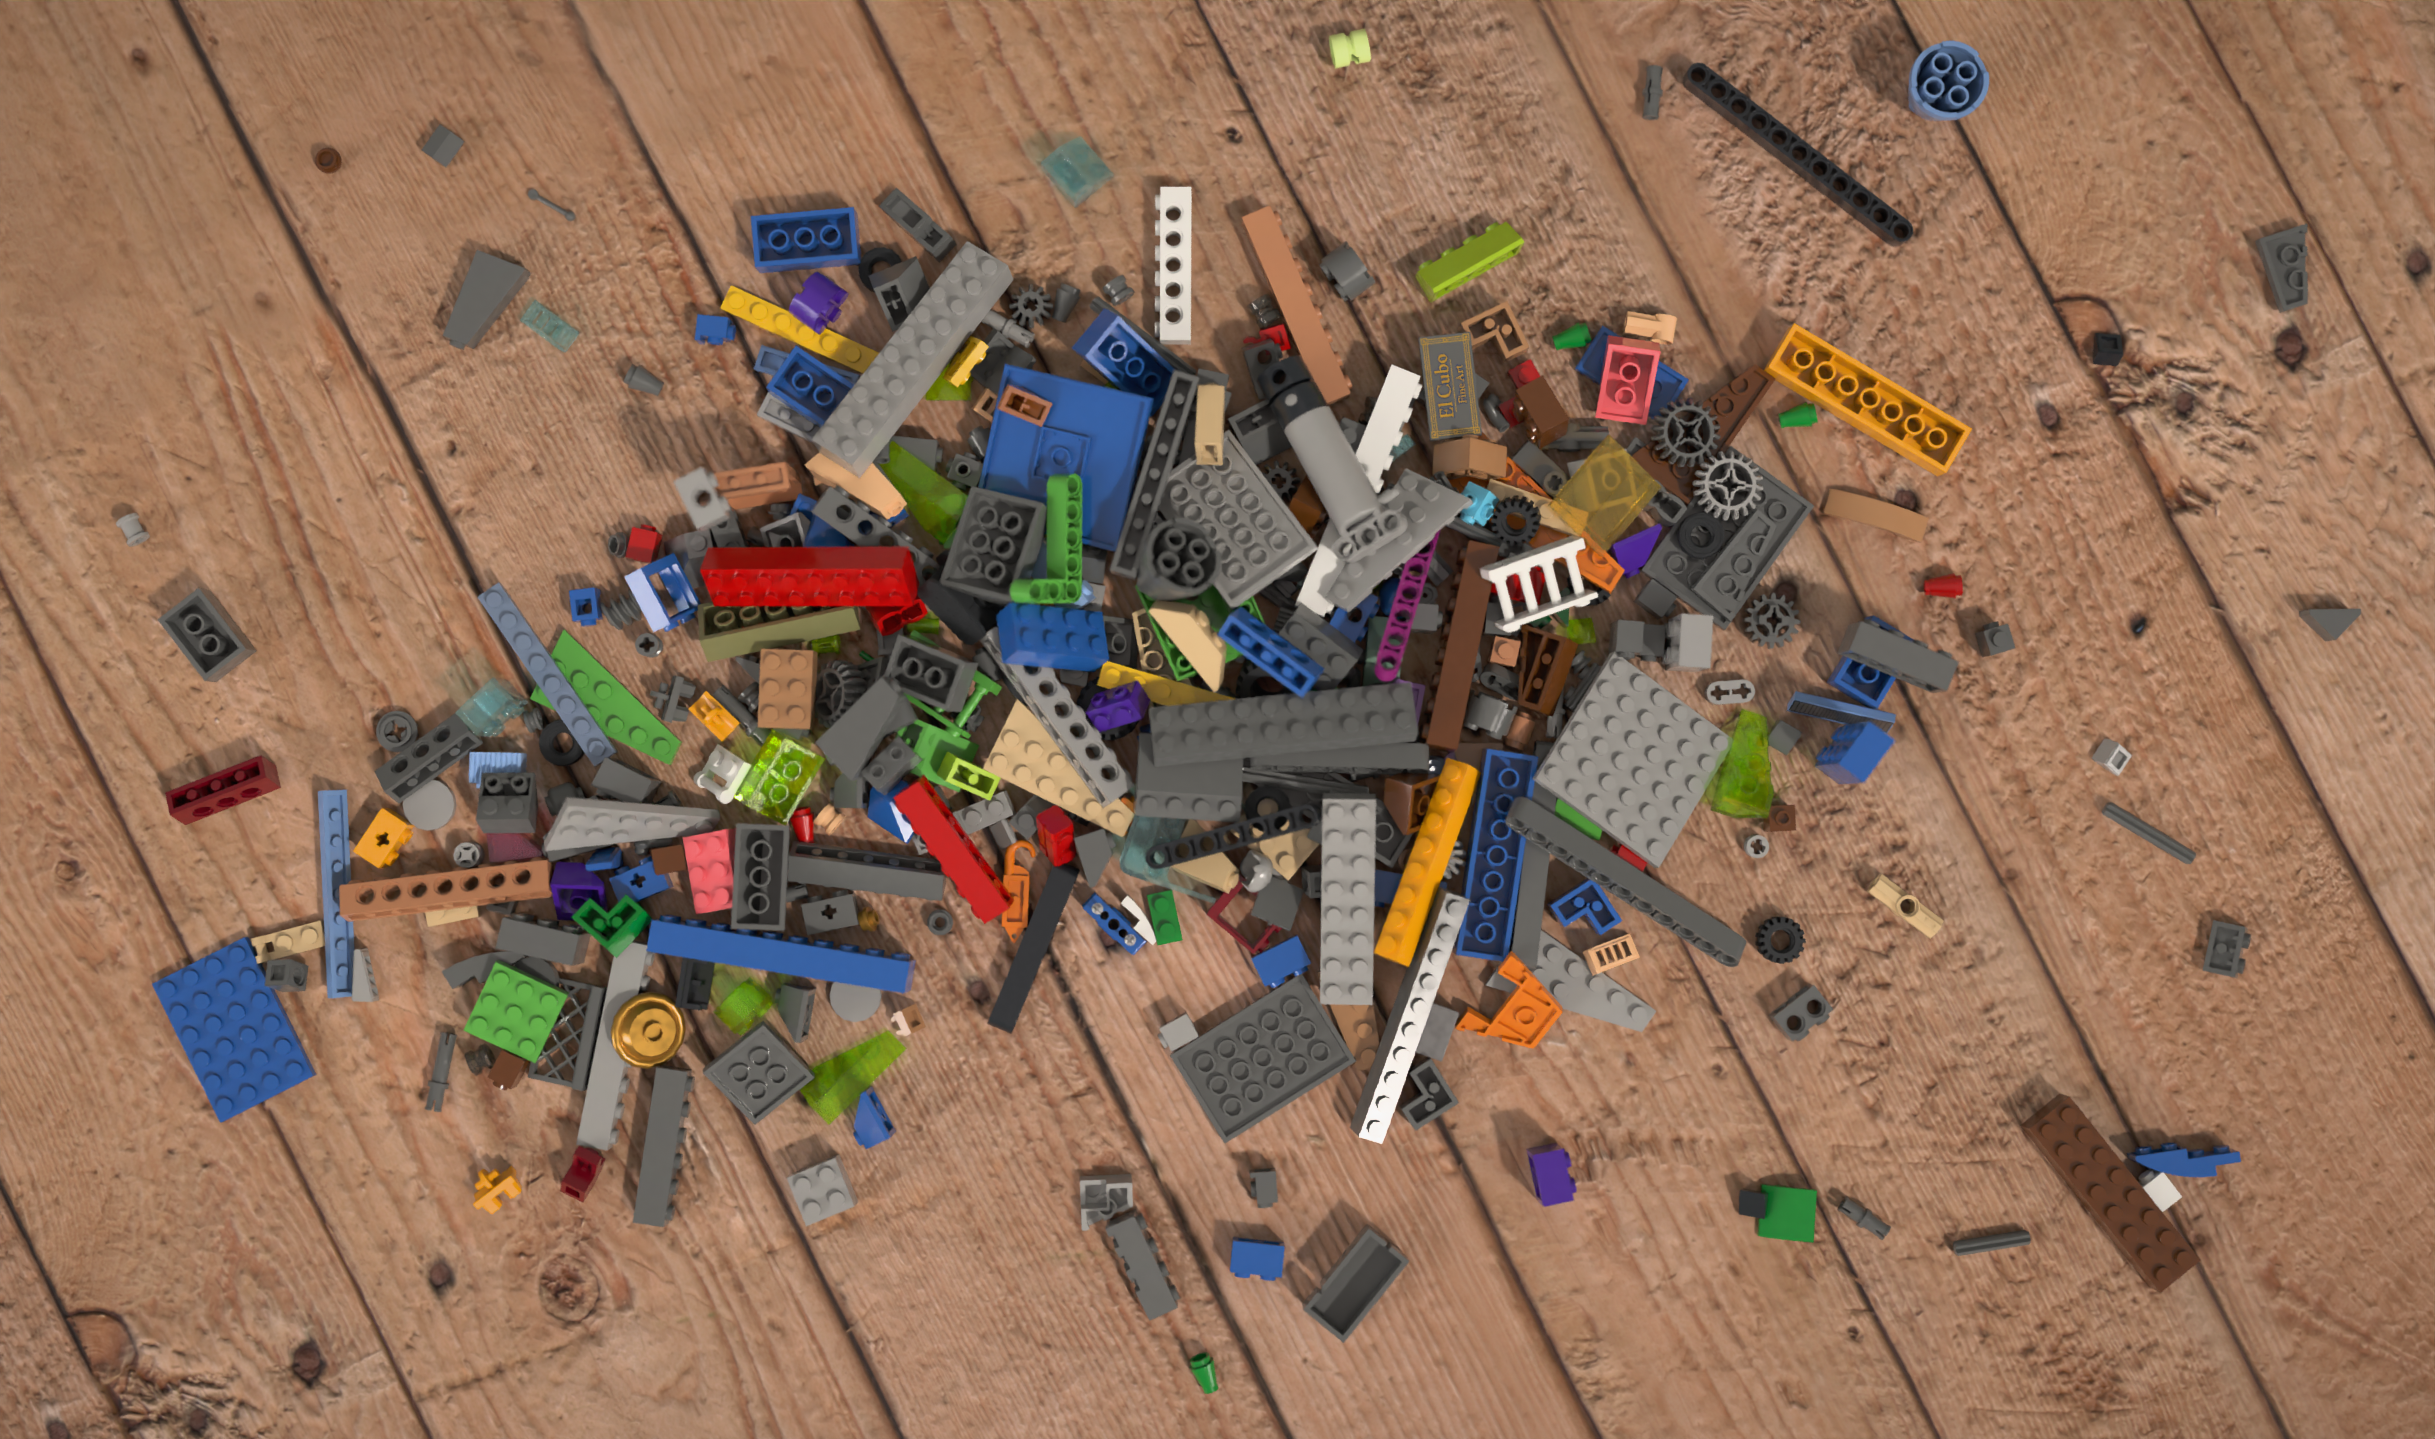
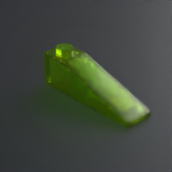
(927, 494)
(1745, 778)
(849, 1074)

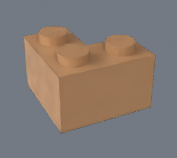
(1499, 327)
(1470, 458)

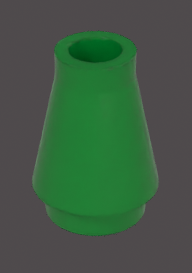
(1572, 337)
(1799, 416)
(1204, 1371)

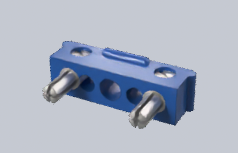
(1096, 905)

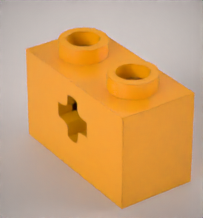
(372, 845)

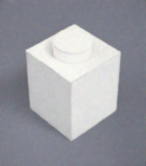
(2159, 1188)

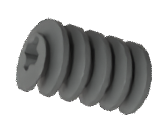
(622, 611)

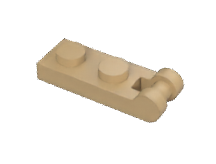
(290, 941)

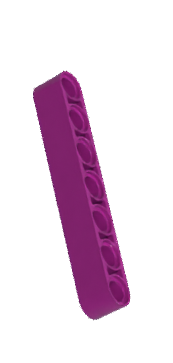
(1406, 608)

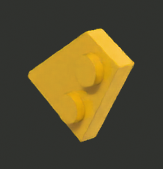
(962, 363)

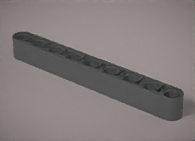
(1533, 880)

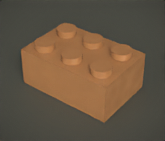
(787, 689)

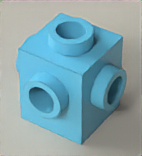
(1482, 507)

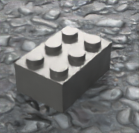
(207, 635)
(1322, 644)
(931, 672)
(543, 939)

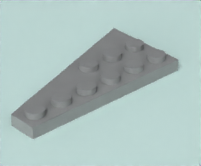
(612, 822)
(1578, 991)

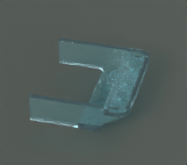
(1144, 834)

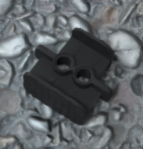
(962, 613)

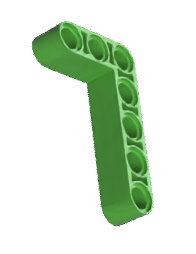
(1063, 546)

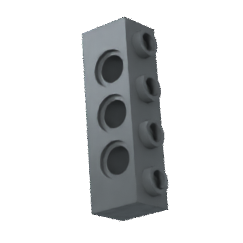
(427, 758)

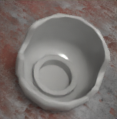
(1257, 869)

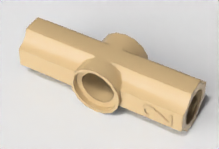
(1918, 914)

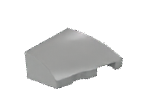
(1103, 1197)

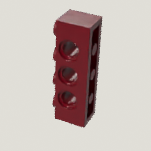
(223, 790)

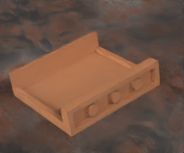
(757, 486)

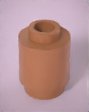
(1520, 731)

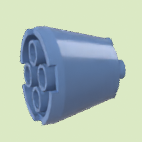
(1947, 82)

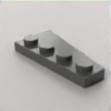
(1729, 573)

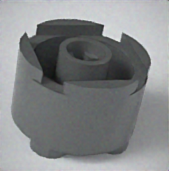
(1347, 271)
(1489, 714)

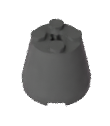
(1177, 561)

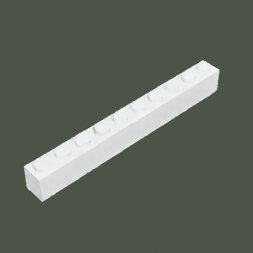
(1373, 456)

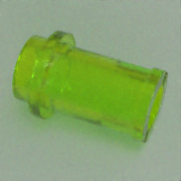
(925, 625)

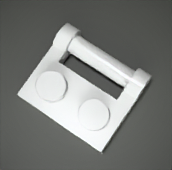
(728, 767)

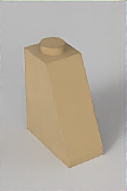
(1210, 424)
(1212, 870)

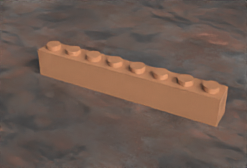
(1294, 303)

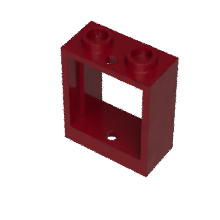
(1261, 942)

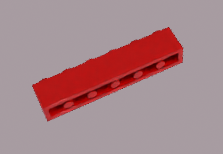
(953, 849)

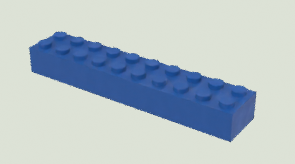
(781, 955)

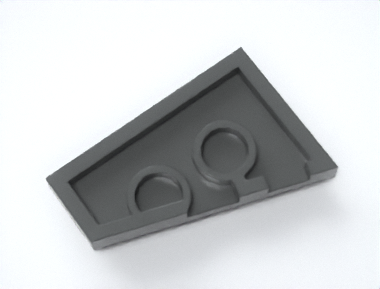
(2285, 267)

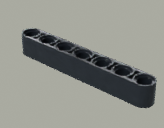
(1221, 840)
(1033, 947)

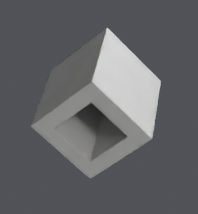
(1177, 1032)

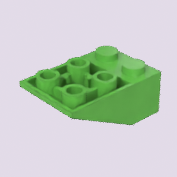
(932, 745)

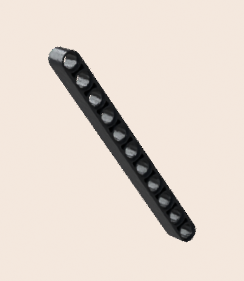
(1803, 167)

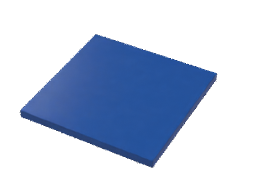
(1086, 434)

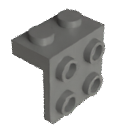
(999, 353)

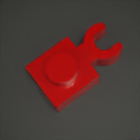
(1276, 333)

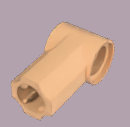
(1657, 328)

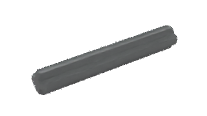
(2149, 833)

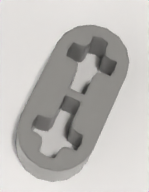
(1729, 686)

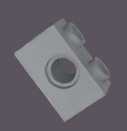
(690, 489)

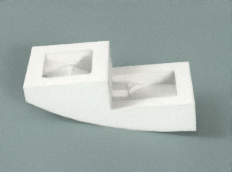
(1143, 927)

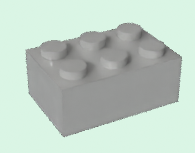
(1688, 643)

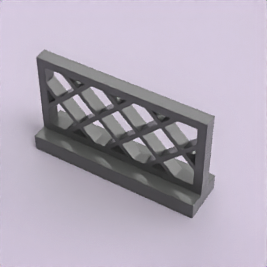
(586, 1042)

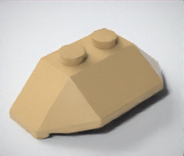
(1194, 638)

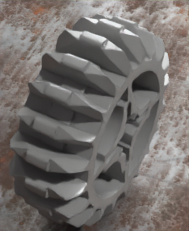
(1726, 496)

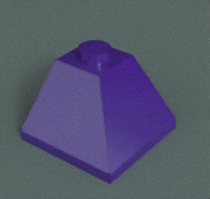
(1634, 550)
(573, 887)

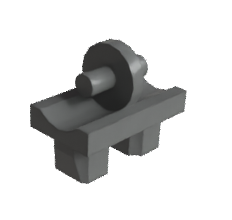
(671, 709)

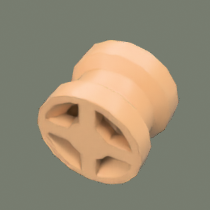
(829, 819)

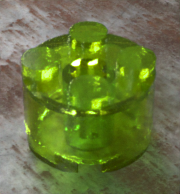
(743, 1005)

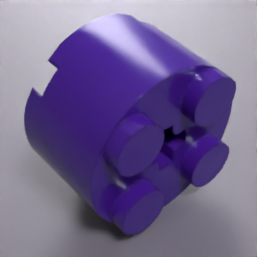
(818, 302)

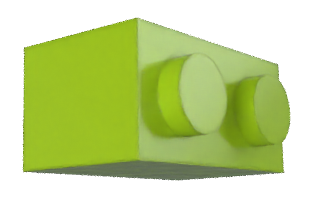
(968, 776)

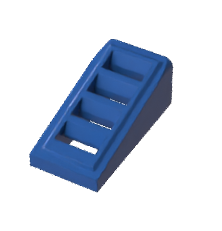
(605, 859)

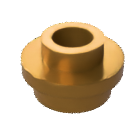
(868, 919)

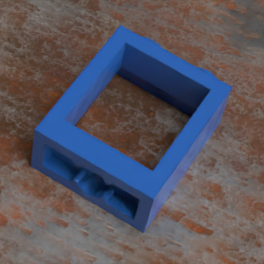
(677, 586)

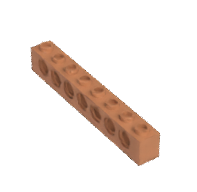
(355, 892)

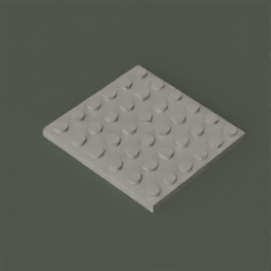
(1634, 760)

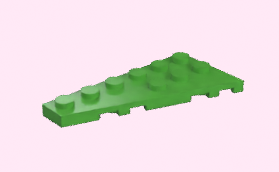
(611, 702)

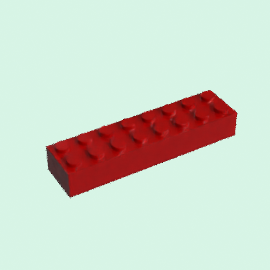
(810, 576)

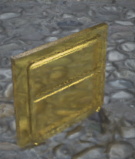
(1604, 496)

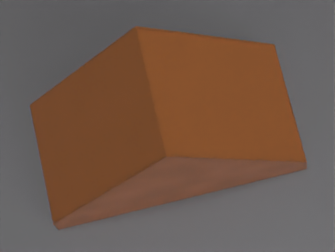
(1024, 404)

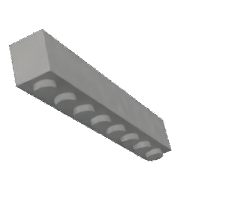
(608, 1070)

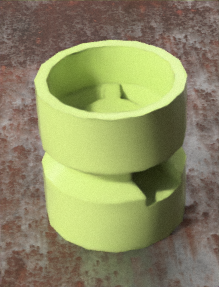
(1349, 48)

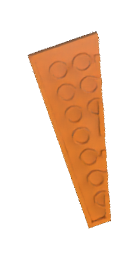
(1598, 570)

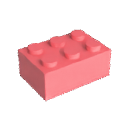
(711, 869)

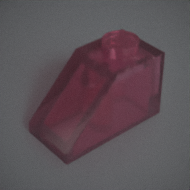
(512, 847)

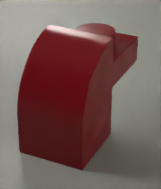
(582, 1173)

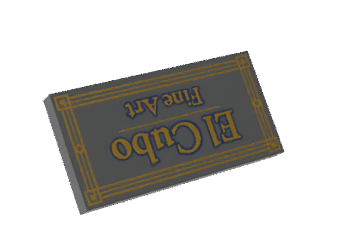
(1449, 386)

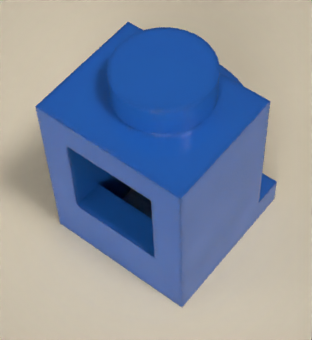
(714, 330)
(579, 599)

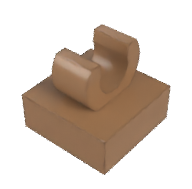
(909, 1020)

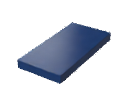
(1667, 382)

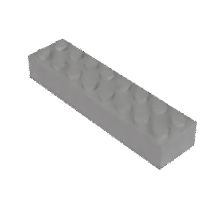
(1347, 898)

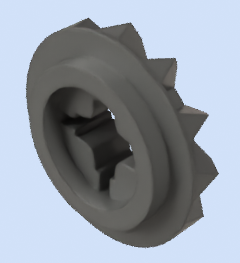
(387, 725)

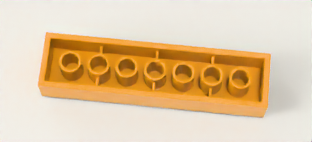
(1867, 400)

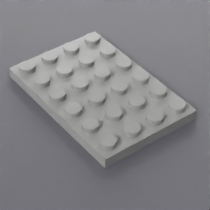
(1244, 518)

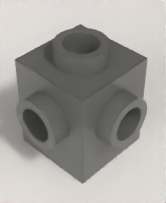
(958, 464)

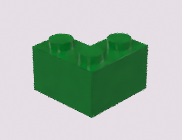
(616, 928)

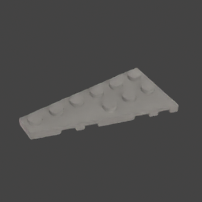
(1426, 509)

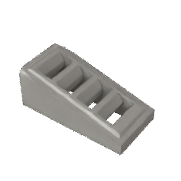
(363, 983)

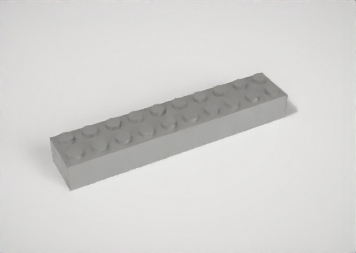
(913, 359)

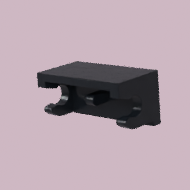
(695, 984)

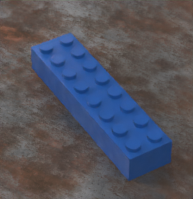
(1494, 856)

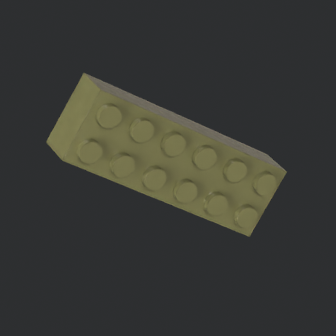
(748, 629)

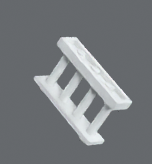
(1521, 565)

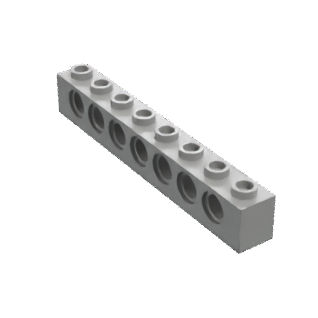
(1059, 726)

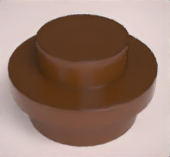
(328, 160)

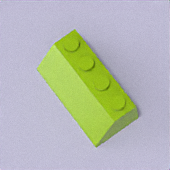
(1468, 261)

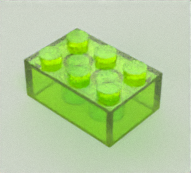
(779, 777)

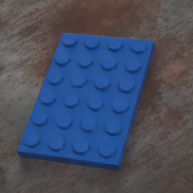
(234, 1029)

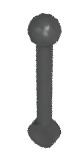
(534, 195)

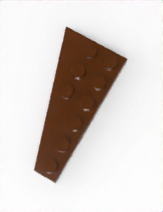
(1732, 407)

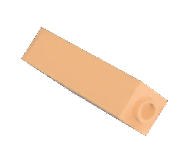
(870, 488)

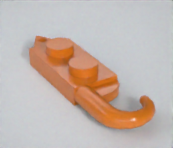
(1017, 882)

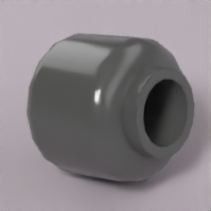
(558, 795)

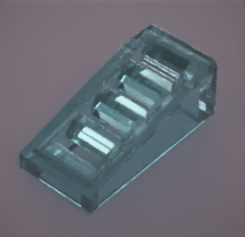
(561, 337)

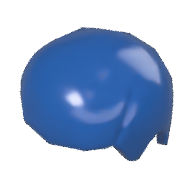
(1387, 595)

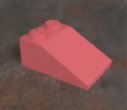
(1627, 380)

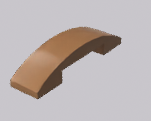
(1876, 514)

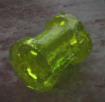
(835, 645)

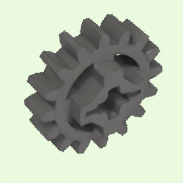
(1771, 632)

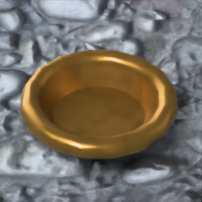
(648, 1030)

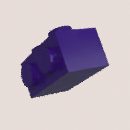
(1118, 706)

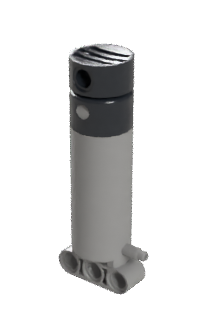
(1329, 459)

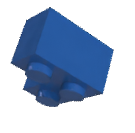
(1586, 900)

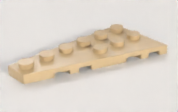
(1034, 762)

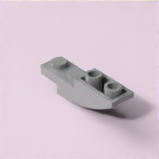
(977, 816)

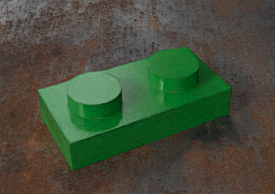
(1164, 917)

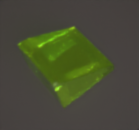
(1581, 631)

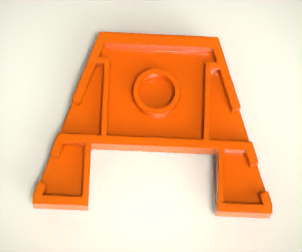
(1524, 1014)

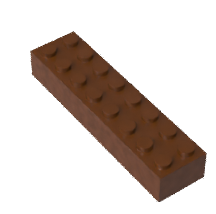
(1459, 649)
(2110, 1192)

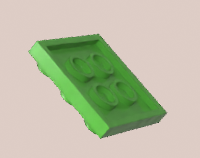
(516, 1011)

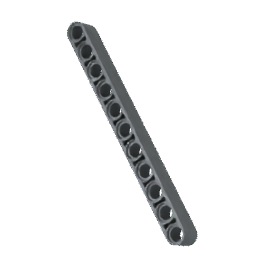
(1625, 881)

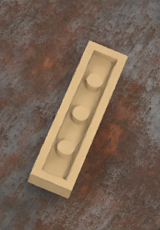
(1548, 516)

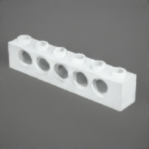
(1180, 200)

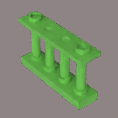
(982, 686)

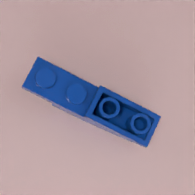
(2176, 1161)

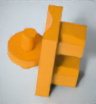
(714, 716)
(492, 1184)

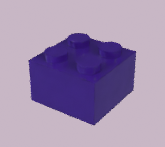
(1551, 1175)

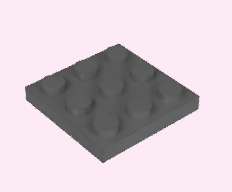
(758, 1072)

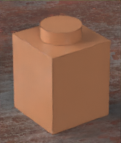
(1503, 652)

